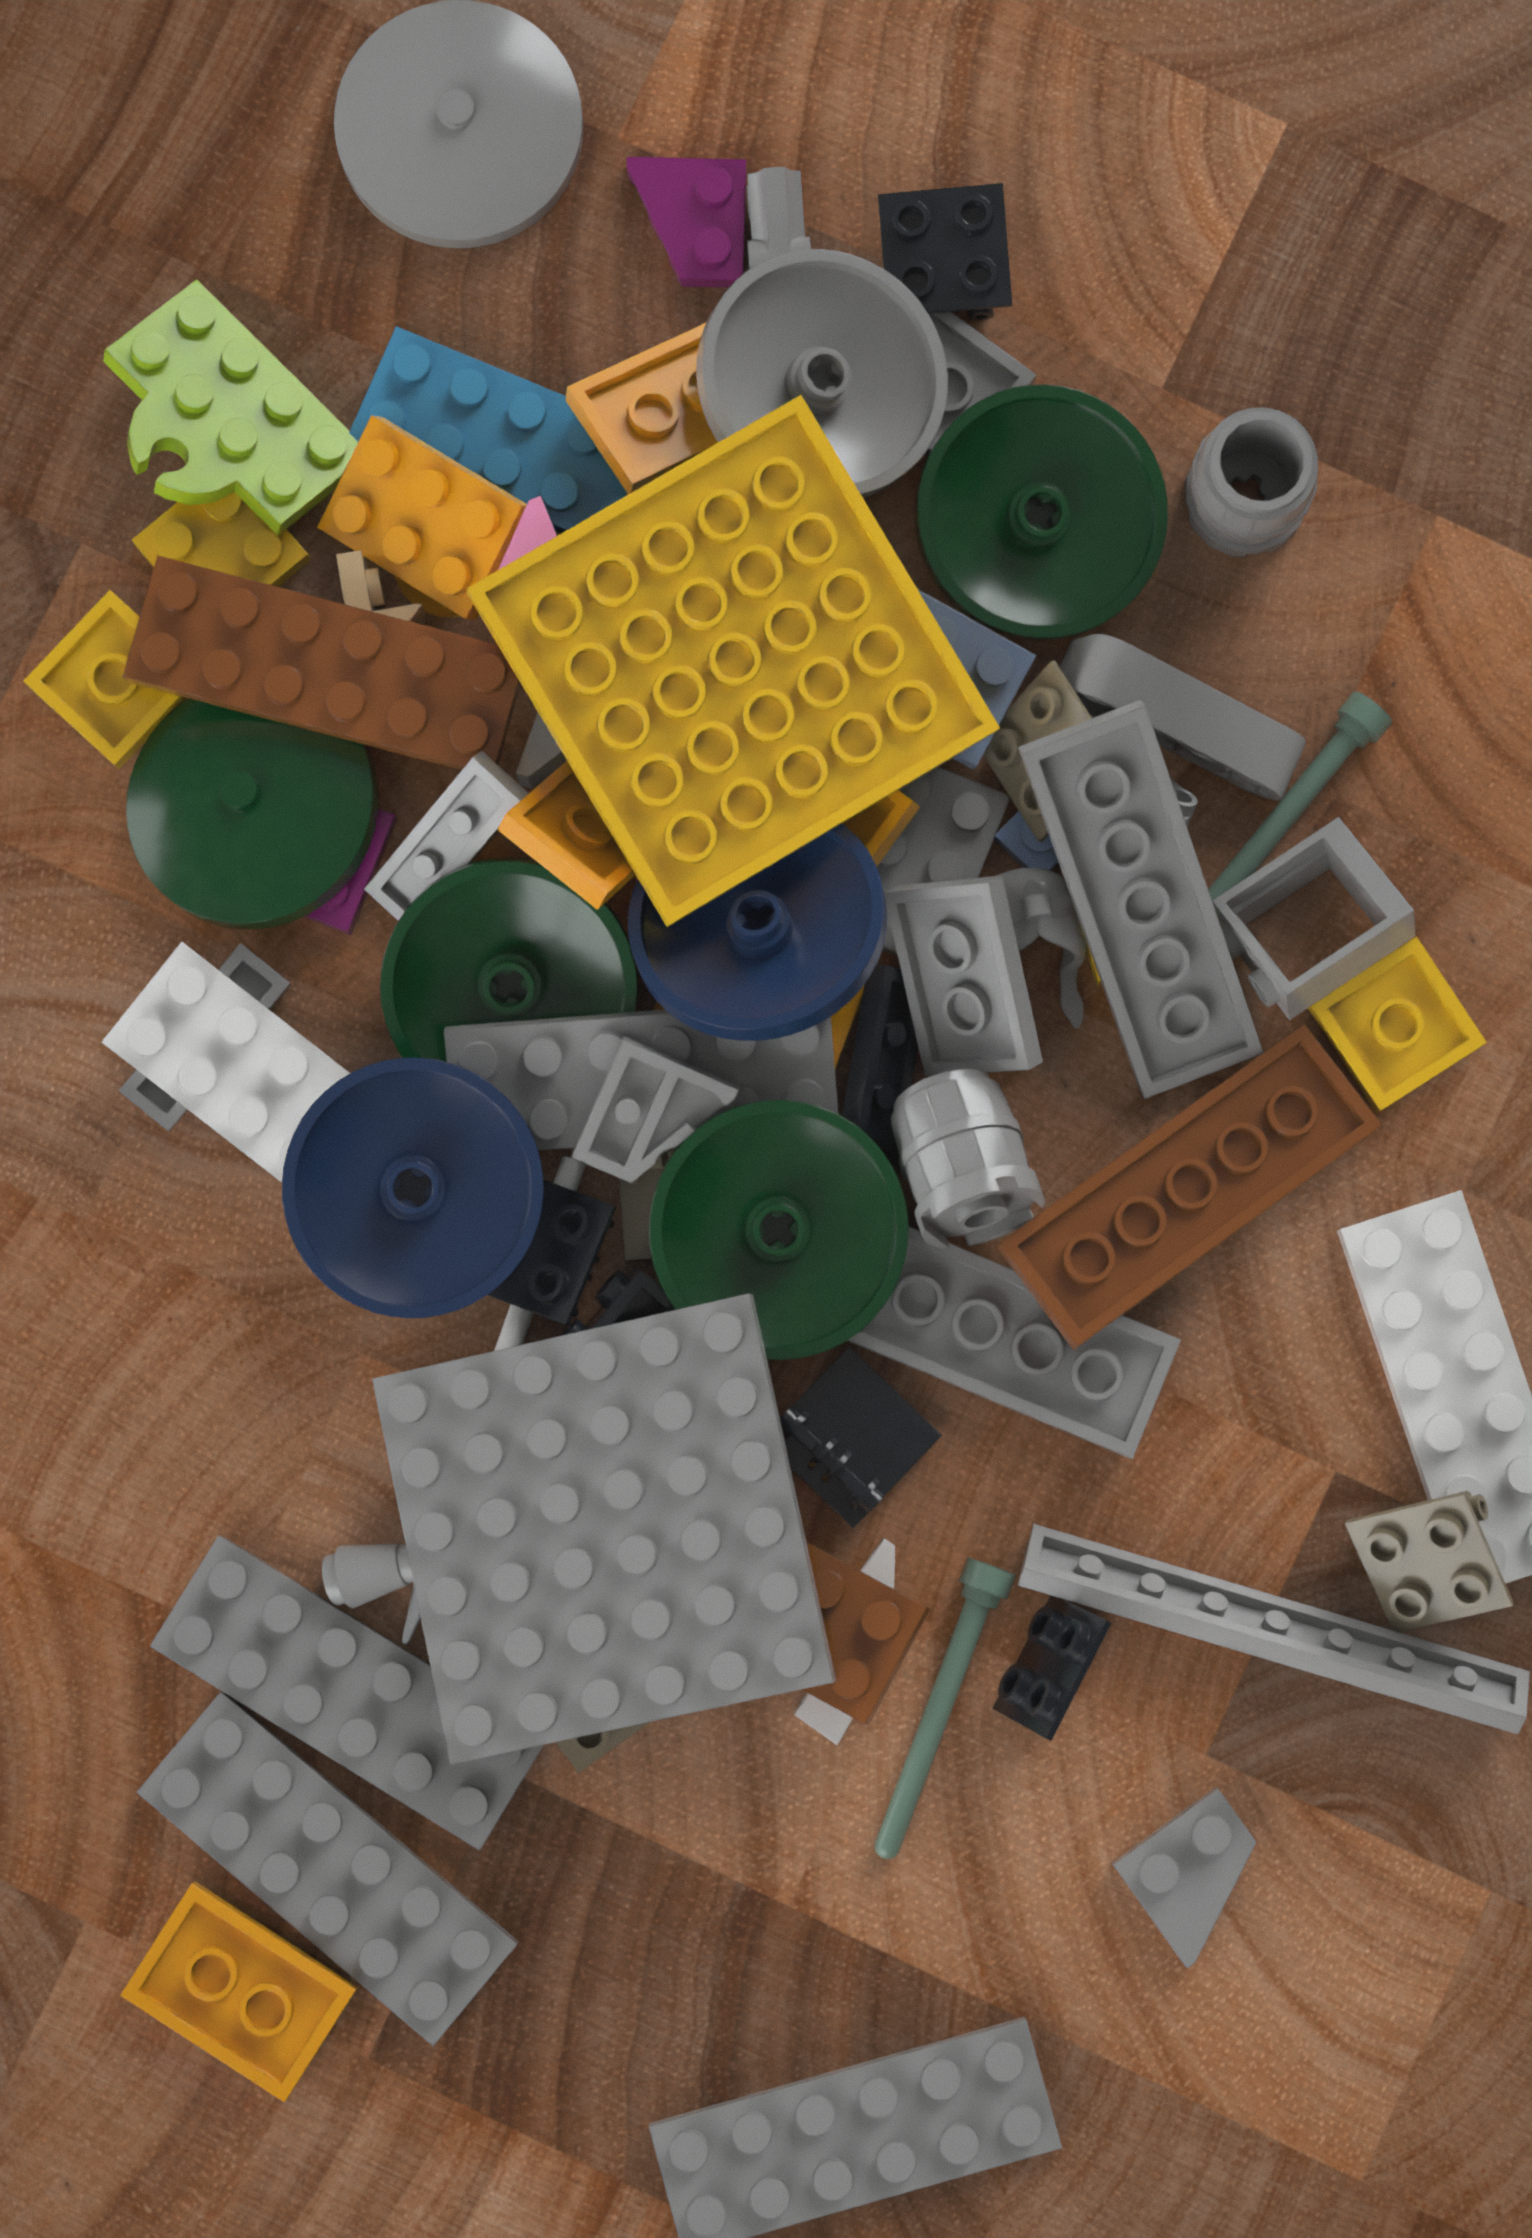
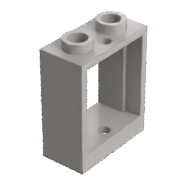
(1326, 849)

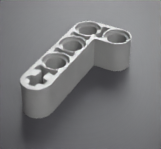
(1185, 714)

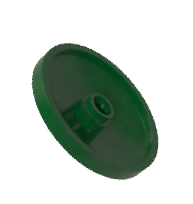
(1041, 512)
(249, 815)
(500, 948)
(785, 1210)

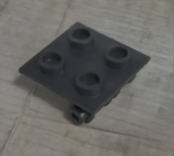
(949, 247)
(559, 1256)
(853, 1437)
(1050, 1666)

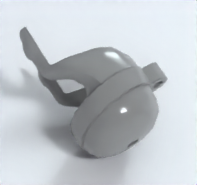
(1044, 907)

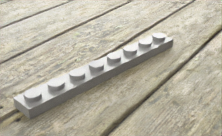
(1275, 1629)

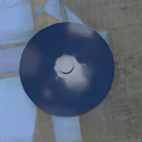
(770, 949)
(412, 1187)

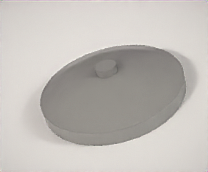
(458, 124)
(841, 340)

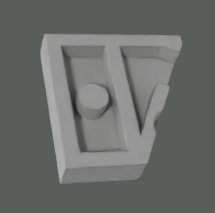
(646, 1109)
(1188, 1871)

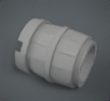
(1258, 447)
(963, 1158)

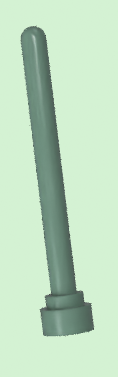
(1359, 723)
(983, 1590)

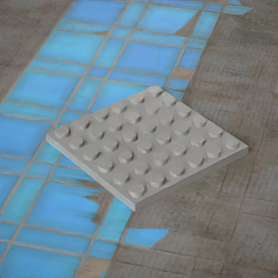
(603, 1529)

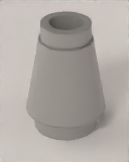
(365, 1572)

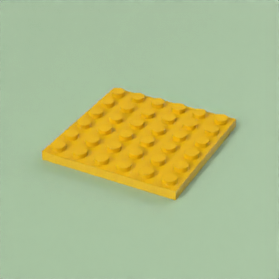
(733, 660)

